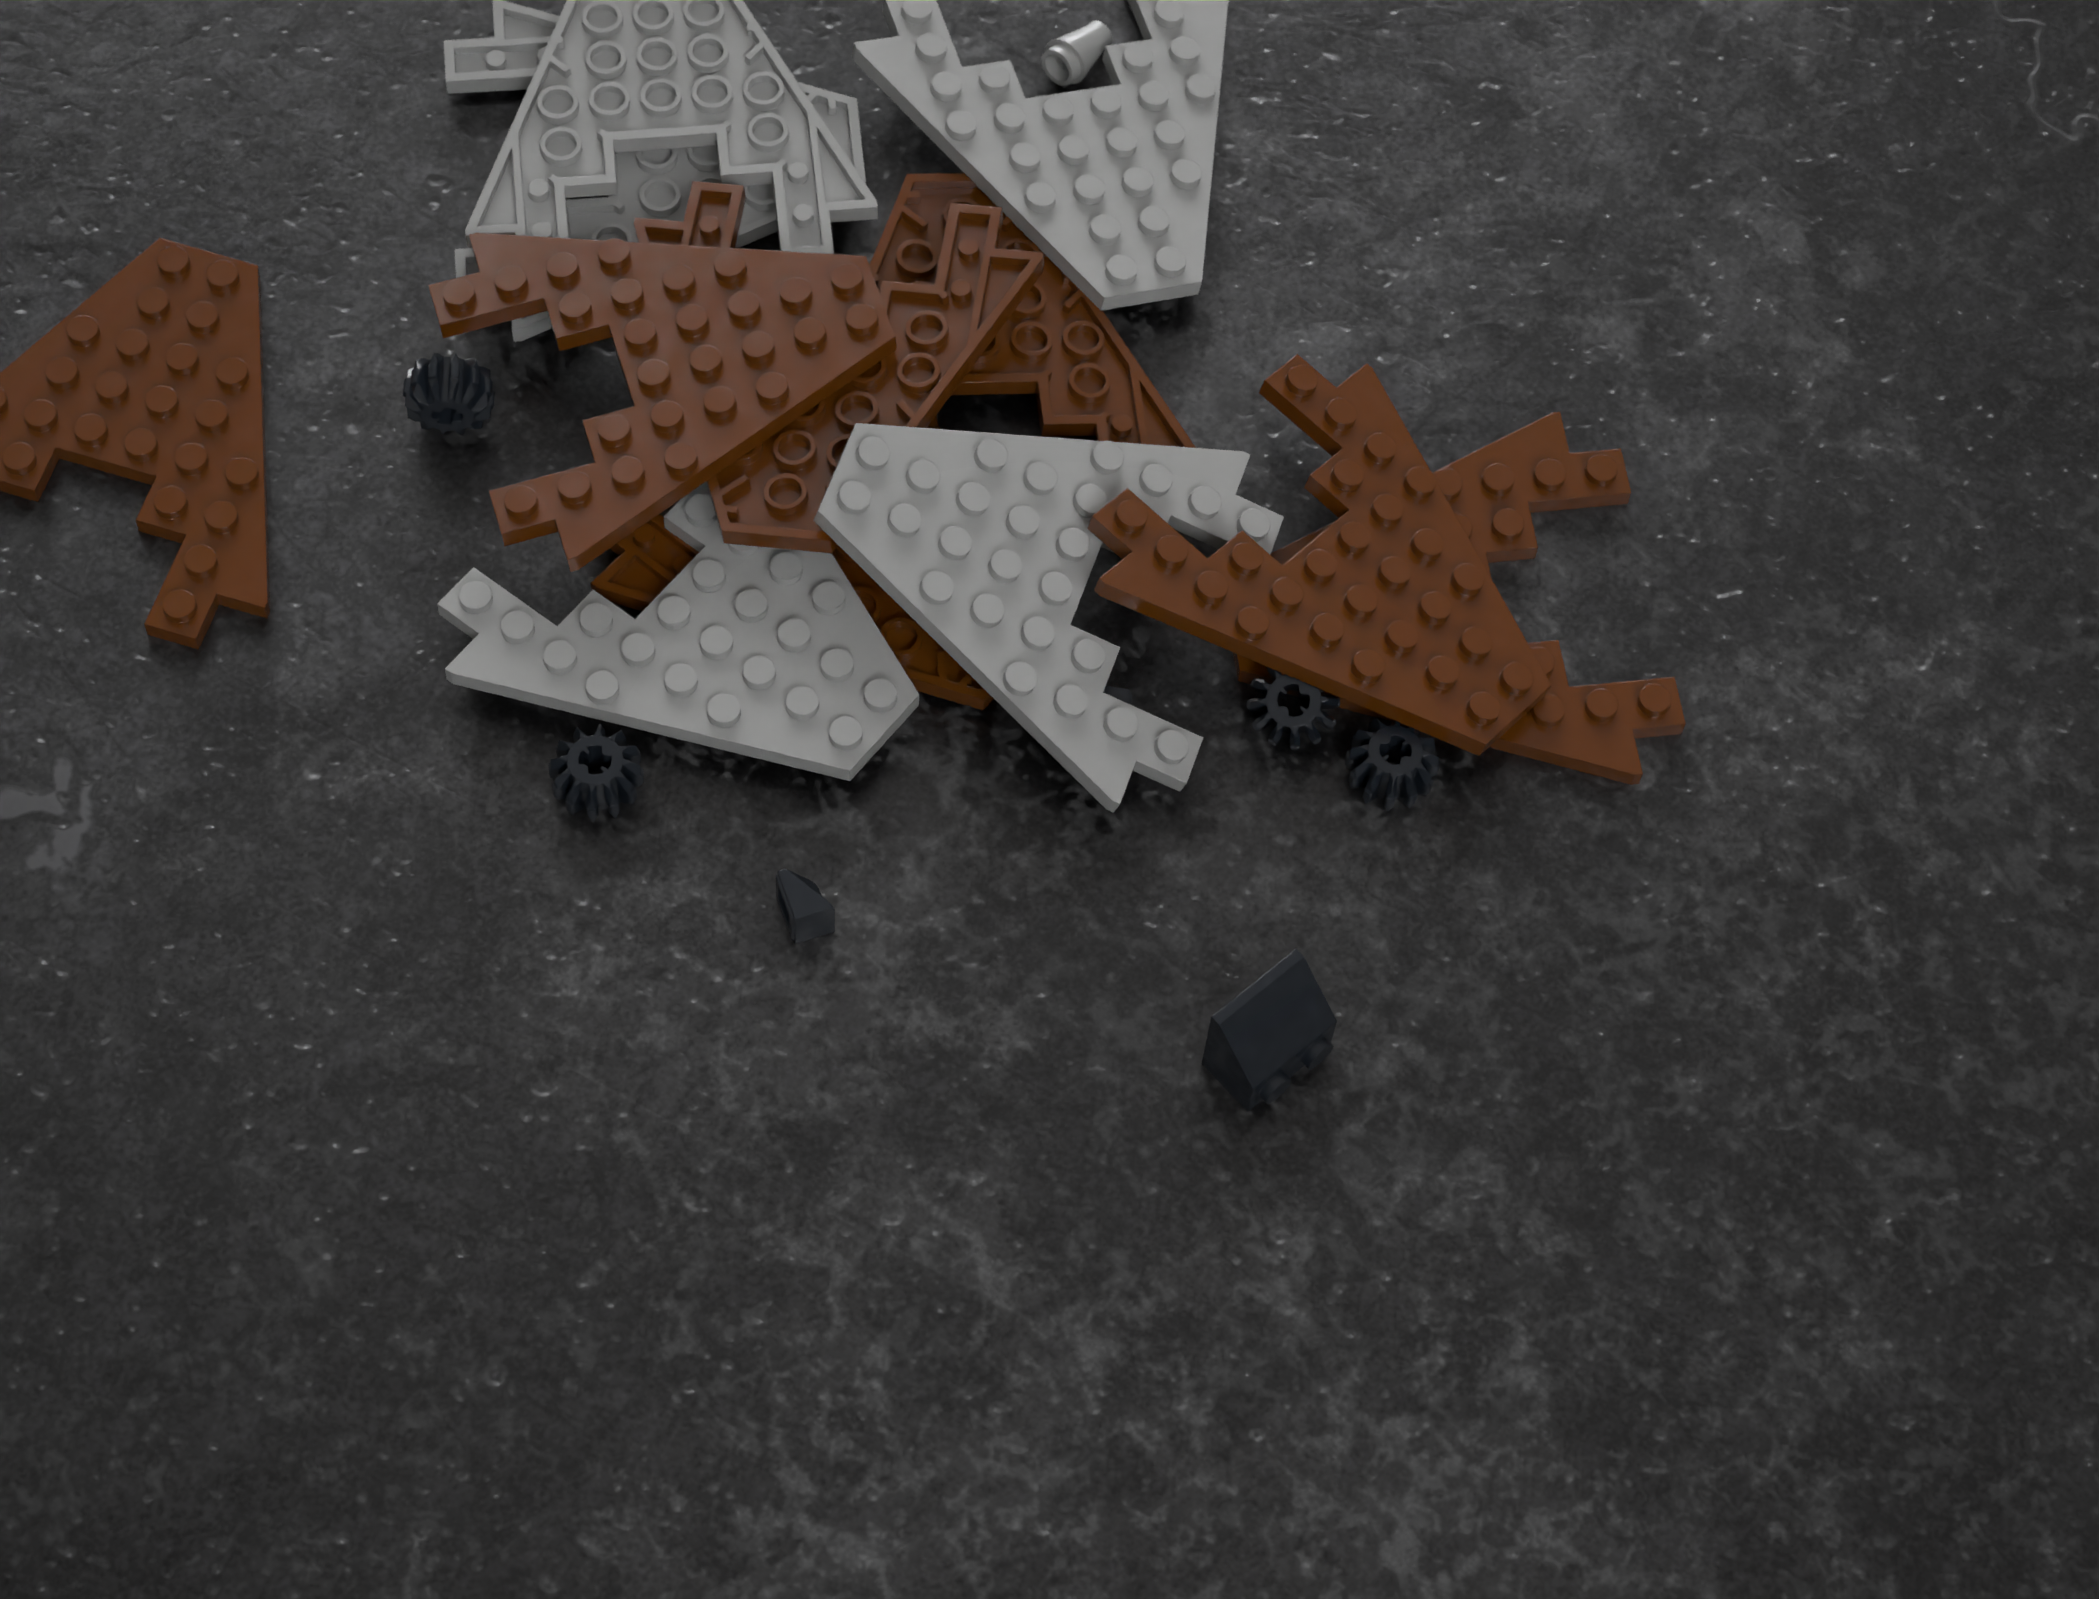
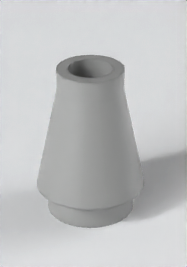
(1073, 54)

